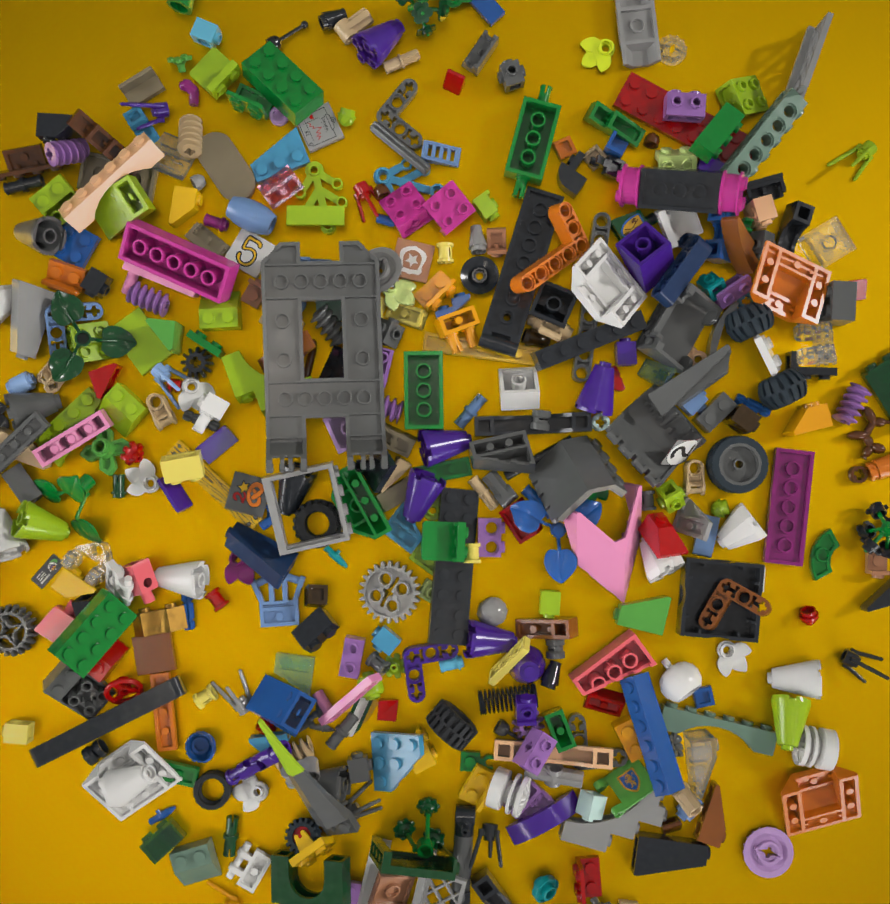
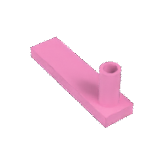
(134, 273)
(331, 712)

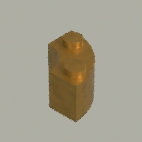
(160, 620)

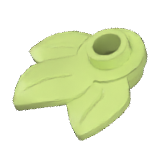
(400, 294)

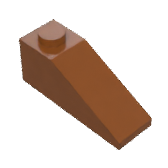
(547, 628)
(711, 824)

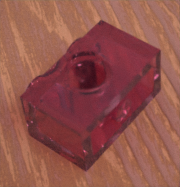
(280, 187)

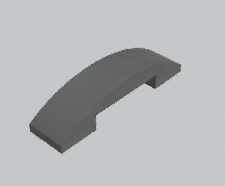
(716, 331)

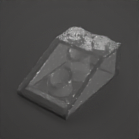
(700, 758)

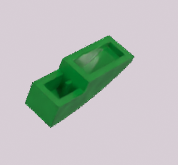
(608, 121)

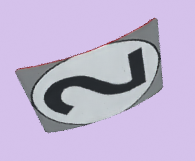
(680, 452)

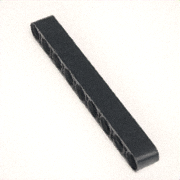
(108, 721)

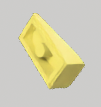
(409, 316)

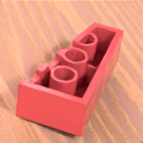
(612, 663)

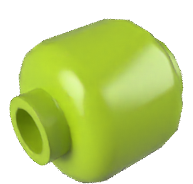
(376, 691)

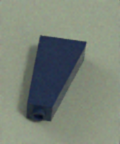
(260, 553)

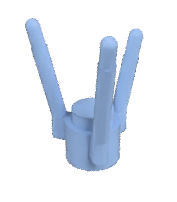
(163, 374)

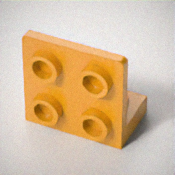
(435, 291)

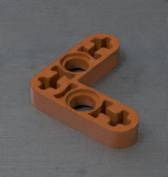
(726, 598)

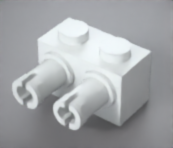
(210, 409)

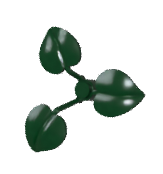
(68, 365)

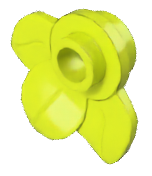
(595, 55)

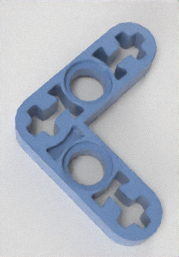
(50, 324)

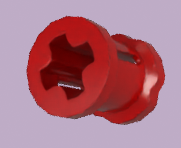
(216, 599)

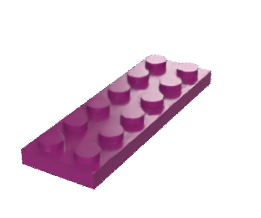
(788, 506)

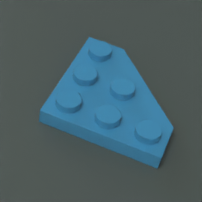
(394, 757)

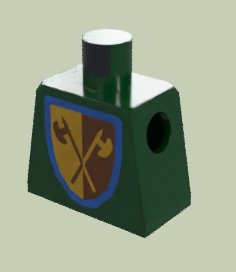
(627, 223)

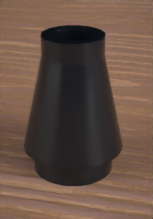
(329, 18)
(551, 675)

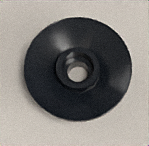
(480, 265)

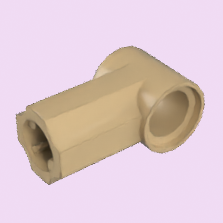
(349, 27)
(688, 801)

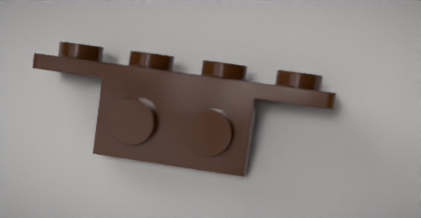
(26, 160)

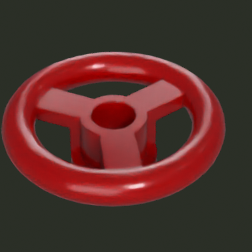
(123, 687)

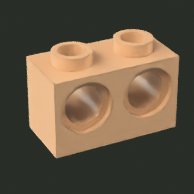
(762, 211)

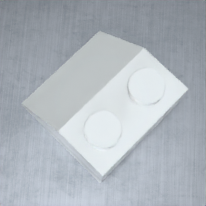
(519, 388)

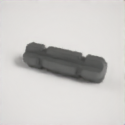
(190, 416)

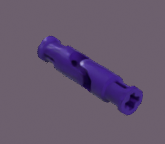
(254, 764)

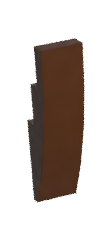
(96, 136)

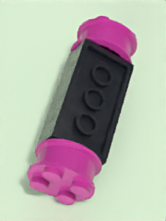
(681, 189)

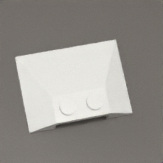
(606, 286)
(132, 754)

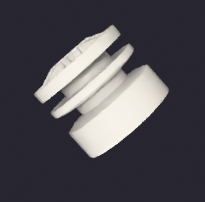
(817, 748)
(508, 791)

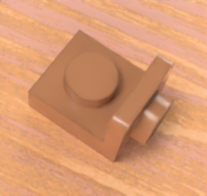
(252, 294)
(876, 565)

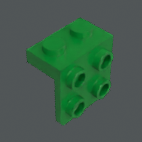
(250, 101)
(444, 541)

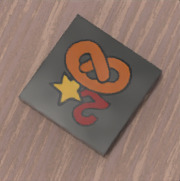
(246, 495)

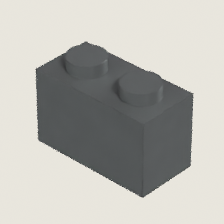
(714, 412)

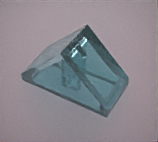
(656, 372)

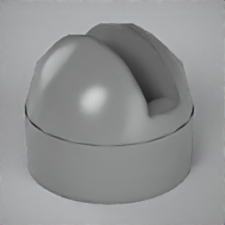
(198, 181)

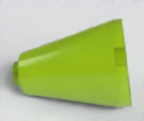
(38, 524)
(789, 719)

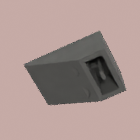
(77, 693)

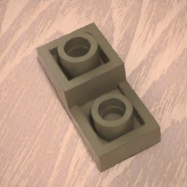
(393, 495)

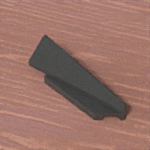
(691, 382)

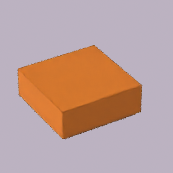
(564, 148)

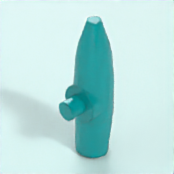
(335, 556)

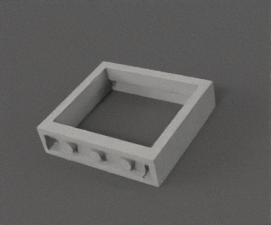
(283, 546)

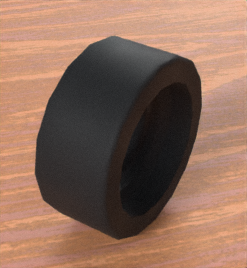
(201, 800)

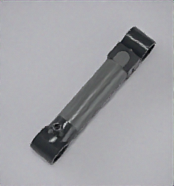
(463, 846)

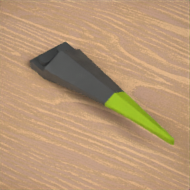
(322, 806)

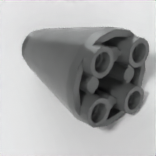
(24, 404)

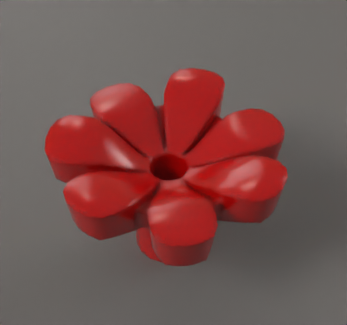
(132, 453)

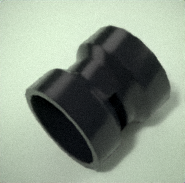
(97, 750)

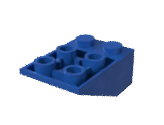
(281, 705)

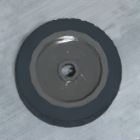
(722, 467)

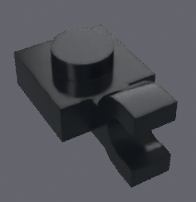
(609, 165)

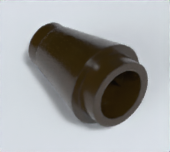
(533, 338)

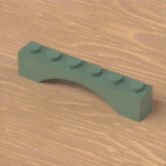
(758, 738)

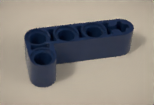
(681, 271)

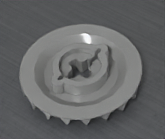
(391, 266)

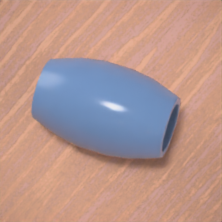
(251, 215)

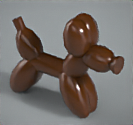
(873, 421)

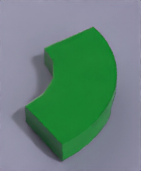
(821, 554)

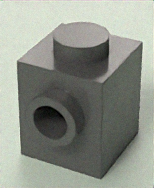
(359, 767)

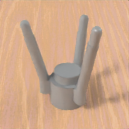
(239, 703)

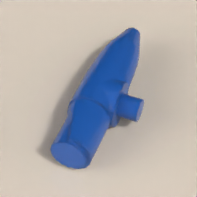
(161, 815)

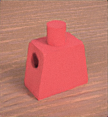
(143, 579)
(56, 621)

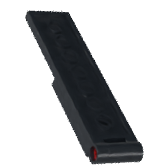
(527, 245)

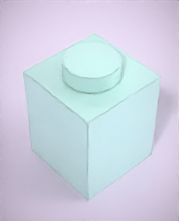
(591, 805)

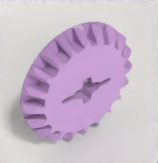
(772, 864)

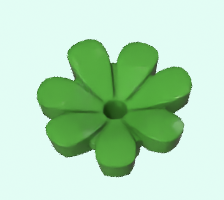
(180, 61)

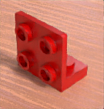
(587, 877)

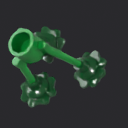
(431, 836)

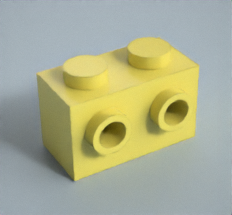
(182, 467)

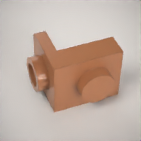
(496, 241)

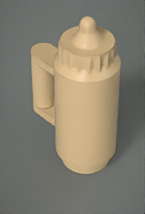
(550, 330)

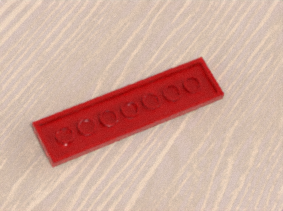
(645, 102)

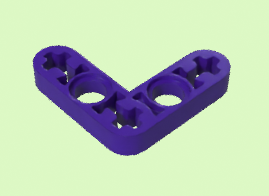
(416, 664)

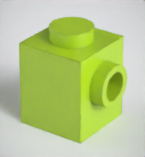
(549, 603)

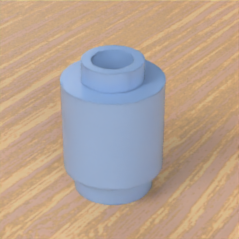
(21, 383)

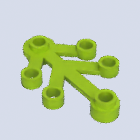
(320, 192)

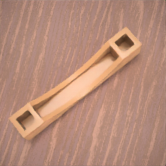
(82, 206)
(580, 755)

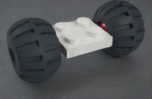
(781, 387)

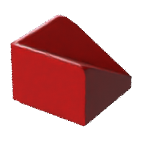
(387, 709)

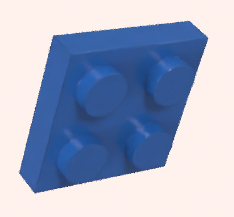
(78, 246)

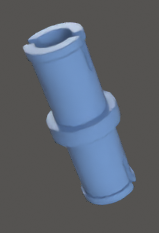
(470, 411)

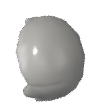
(492, 611)

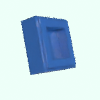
(703, 697)

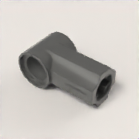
(502, 492)

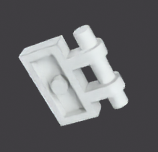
(117, 583)
(255, 869)

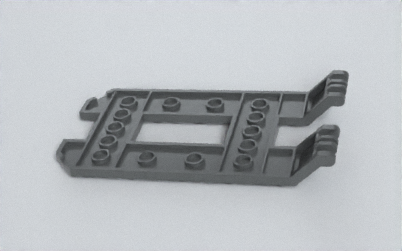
(288, 394)

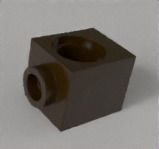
(315, 595)

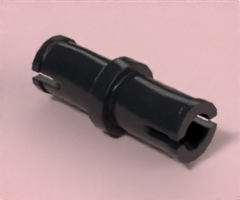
(24, 184)

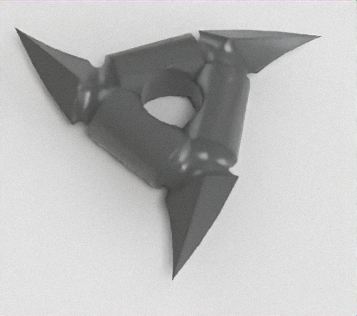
(310, 722)

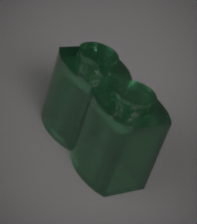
(162, 840)

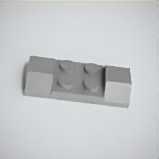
(638, 33)

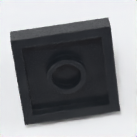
(376, 477)

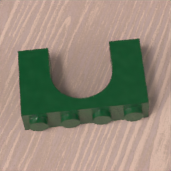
(288, 889)

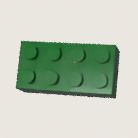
(282, 83)
(423, 390)
(92, 632)

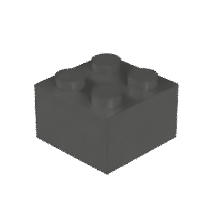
(839, 303)

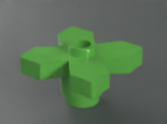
(105, 450)

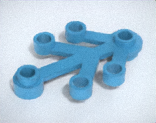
(391, 179)

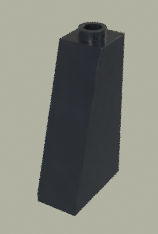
(666, 853)

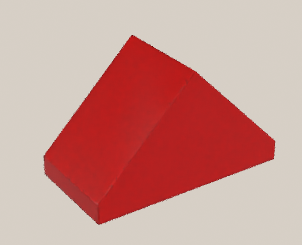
(104, 378)

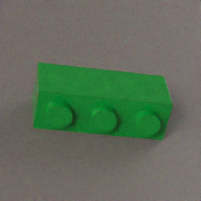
(717, 133)

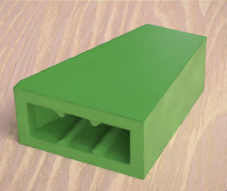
(644, 614)

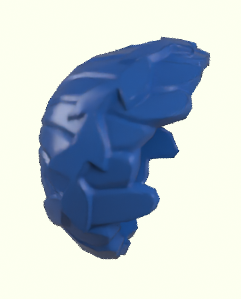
(200, 747)

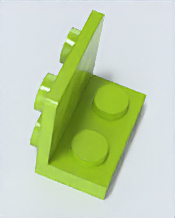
(743, 94)
(93, 351)

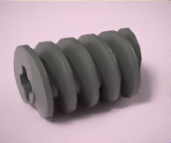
(328, 324)

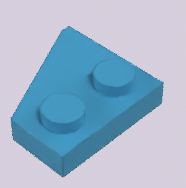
(403, 532)

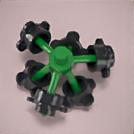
(868, 531)

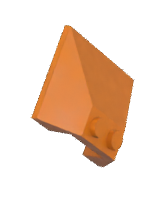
(790, 285)
(819, 799)

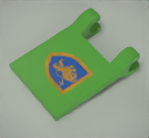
(629, 783)

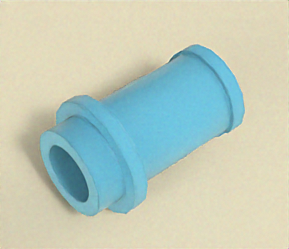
(451, 664)

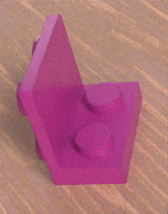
(449, 207)
(406, 209)

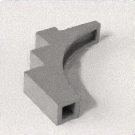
(597, 833)

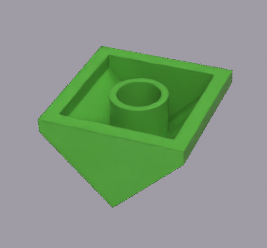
(169, 332)

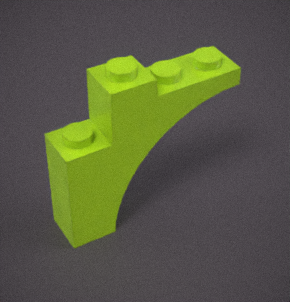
(245, 380)

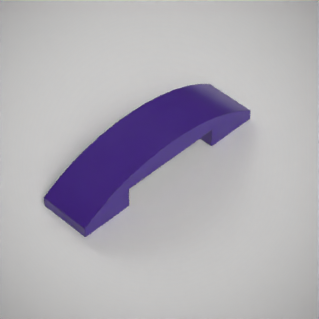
(544, 819)

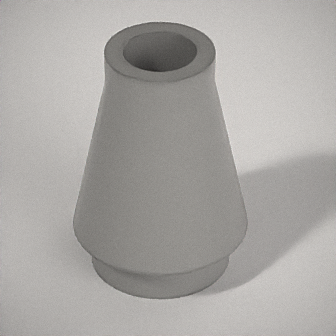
(477, 240)

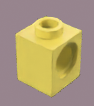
(18, 732)

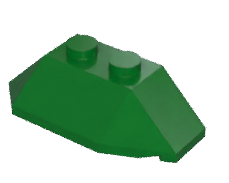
(363, 508)

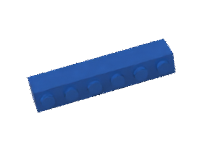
(652, 734)

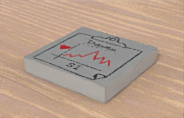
(320, 128)

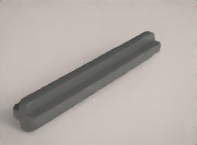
(400, 147)

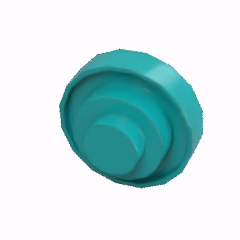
(544, 888)

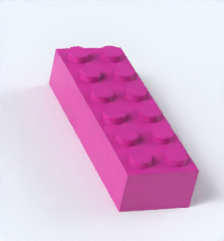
(178, 261)

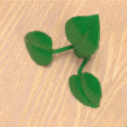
(79, 491)

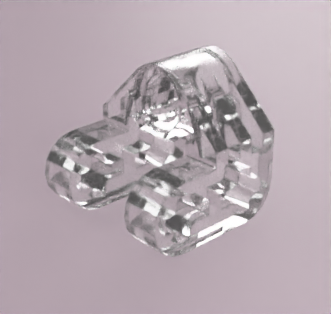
(823, 346)
(75, 557)

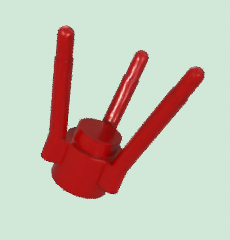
(363, 192)

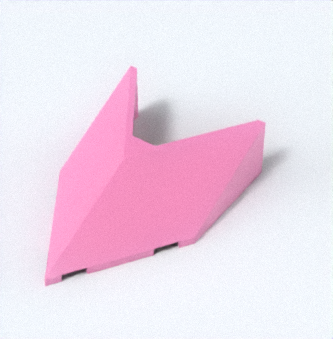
(599, 555)

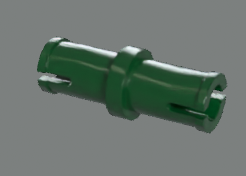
(230, 835)

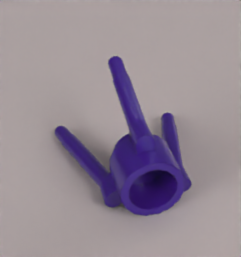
(159, 110)

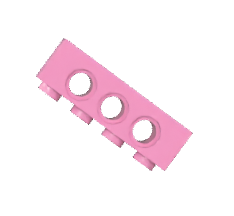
(73, 438)

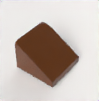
(671, 825)

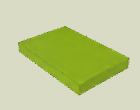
(149, 347)

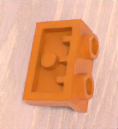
(64, 277)

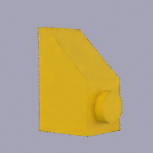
(184, 205)

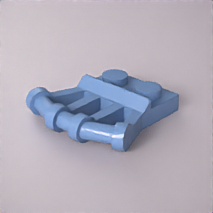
(279, 612)

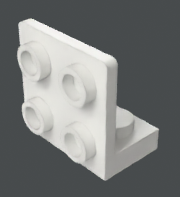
(676, 223)

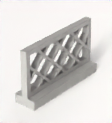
(808, 55)
(422, 891)

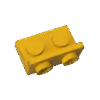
(476, 786)

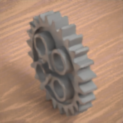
(375, 582)

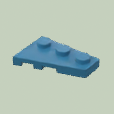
(285, 152)

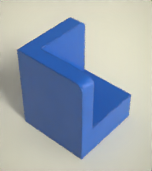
(615, 146)

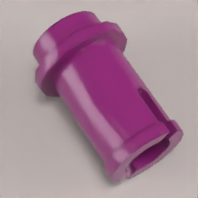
(216, 222)

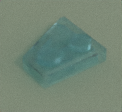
(295, 669)

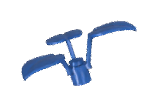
(558, 563)

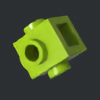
(670, 496)

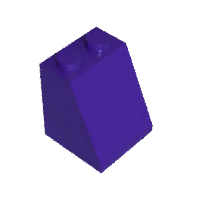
(646, 255)

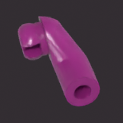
(188, 86)

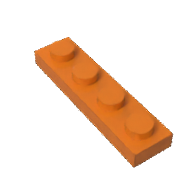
(164, 718)

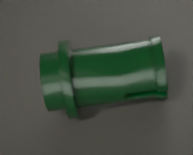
(118, 486)

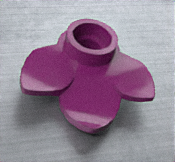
(238, 571)

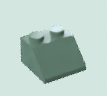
(195, 861)

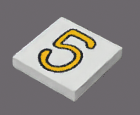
(249, 251)

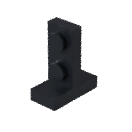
(822, 373)

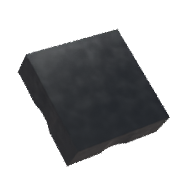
(697, 584)

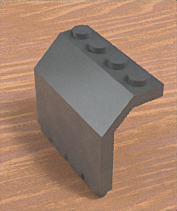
(649, 436)
(572, 474)

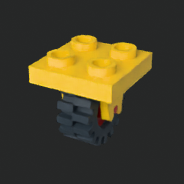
(307, 842)

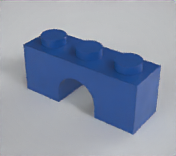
(719, 253)

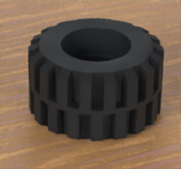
(305, 510)
(451, 725)

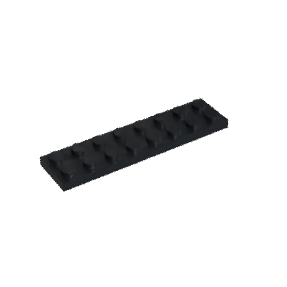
(453, 579)

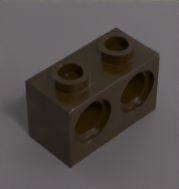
(742, 419)

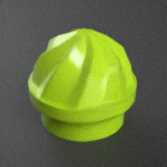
(346, 116)
(720, 508)

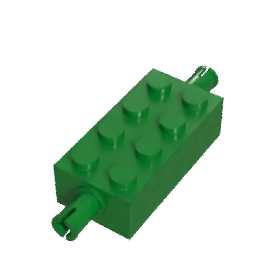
(532, 141)

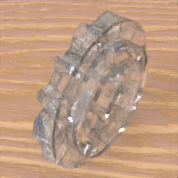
(678, 55)

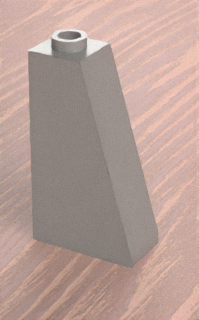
(27, 317)

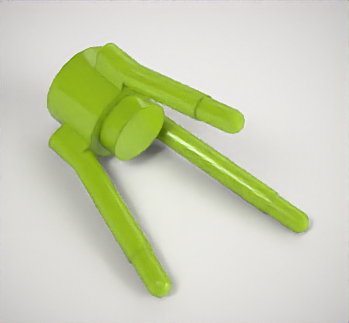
(864, 152)

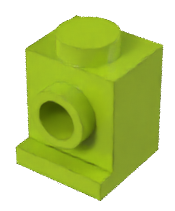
(486, 207)

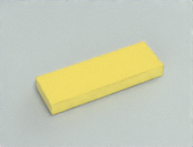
(509, 660)

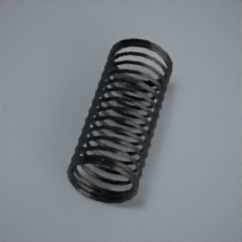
(482, 702)

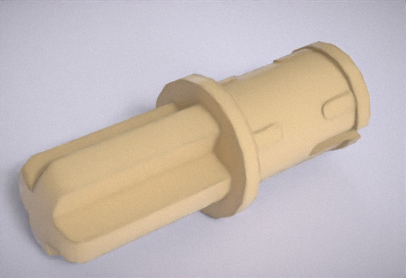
(401, 61)
(483, 492)

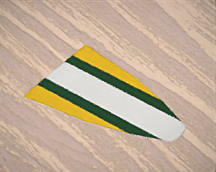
(363, 710)

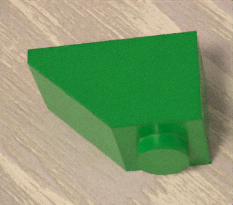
(559, 729)

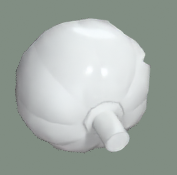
(679, 680)

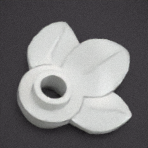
(191, 397)
(140, 477)
(734, 658)
(248, 793)

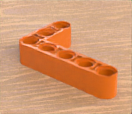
(573, 246)

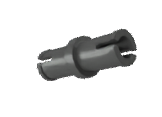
(342, 731)

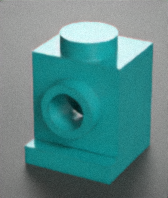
(710, 281)

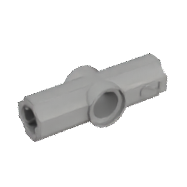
(557, 775)

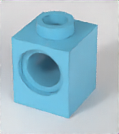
(206, 33)

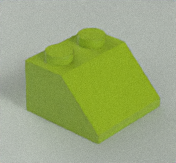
(220, 316)
(124, 408)

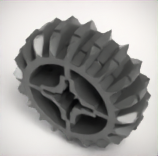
(19, 646)

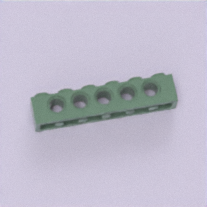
(787, 101)

